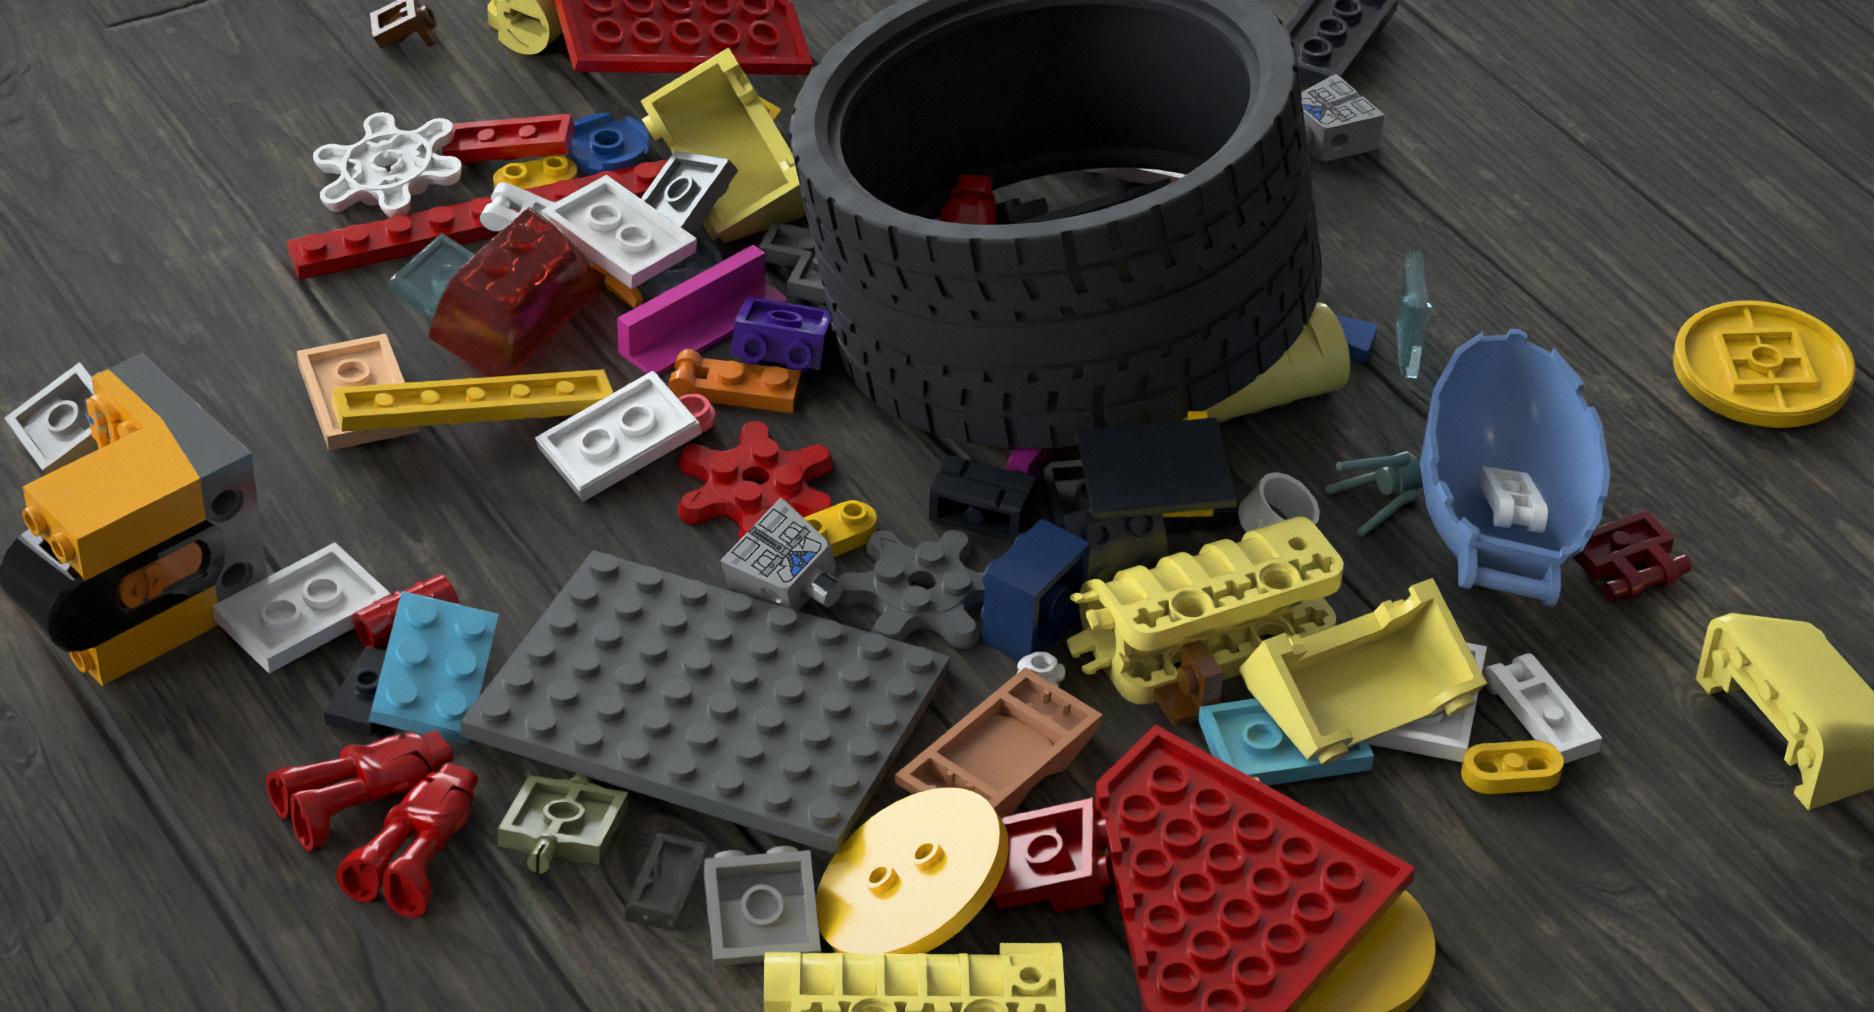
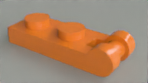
(735, 382)

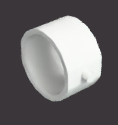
(1282, 492)

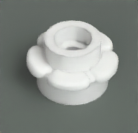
(1044, 666)

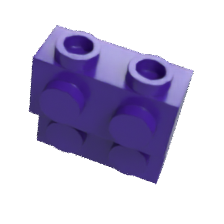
(781, 334)

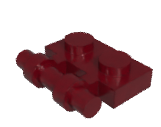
(1628, 542)

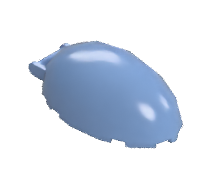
(1519, 412)

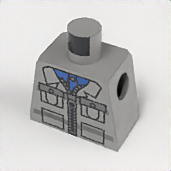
(1339, 120)
(783, 561)

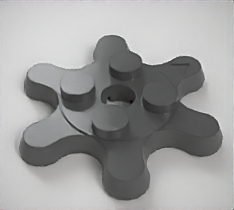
(911, 607)

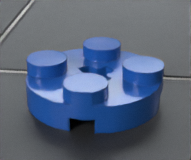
(624, 143)

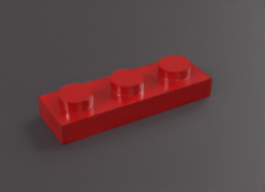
(511, 138)

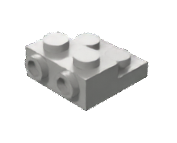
(56, 421)
(760, 904)

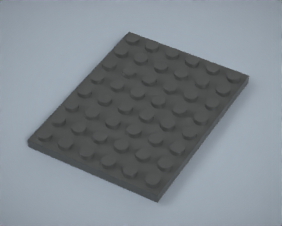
(709, 700)

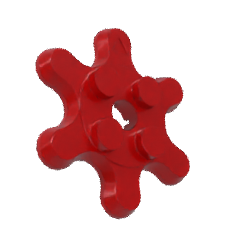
(732, 496)

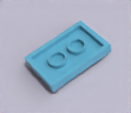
(433, 666)
(1255, 744)

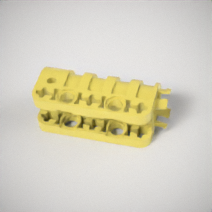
(1221, 596)

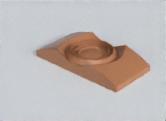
(1006, 743)

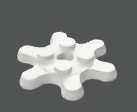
(385, 145)

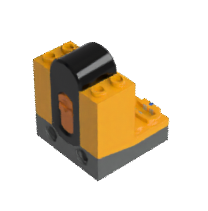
(139, 533)

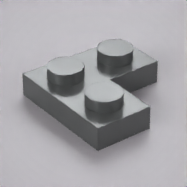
(794, 248)

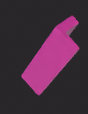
(693, 313)

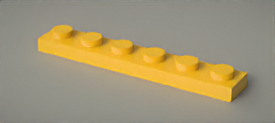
(468, 400)

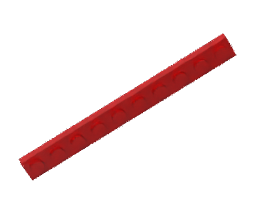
(411, 233)

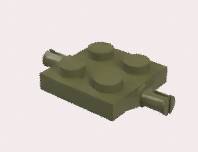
(562, 820)

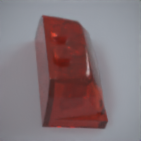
(514, 295)

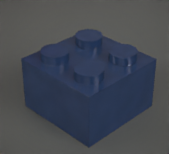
(1031, 590)

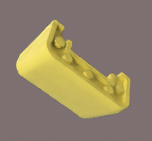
(722, 117)
(1365, 675)
(1805, 694)

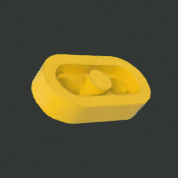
(536, 172)
(845, 525)
(1512, 767)

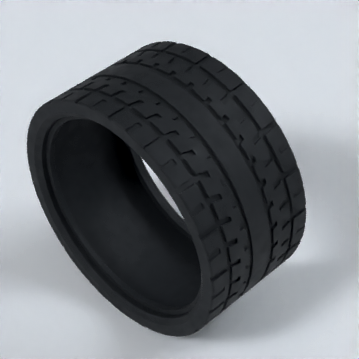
(1078, 316)

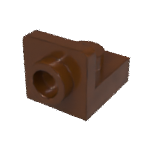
(400, 20)
(1197, 685)

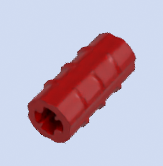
(376, 621)

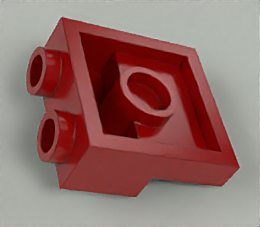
(1056, 857)

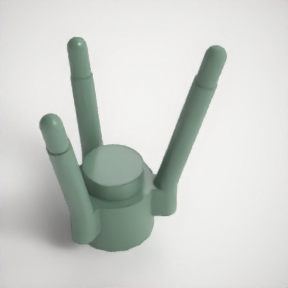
(1396, 476)

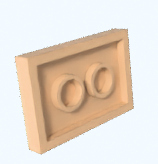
(347, 365)

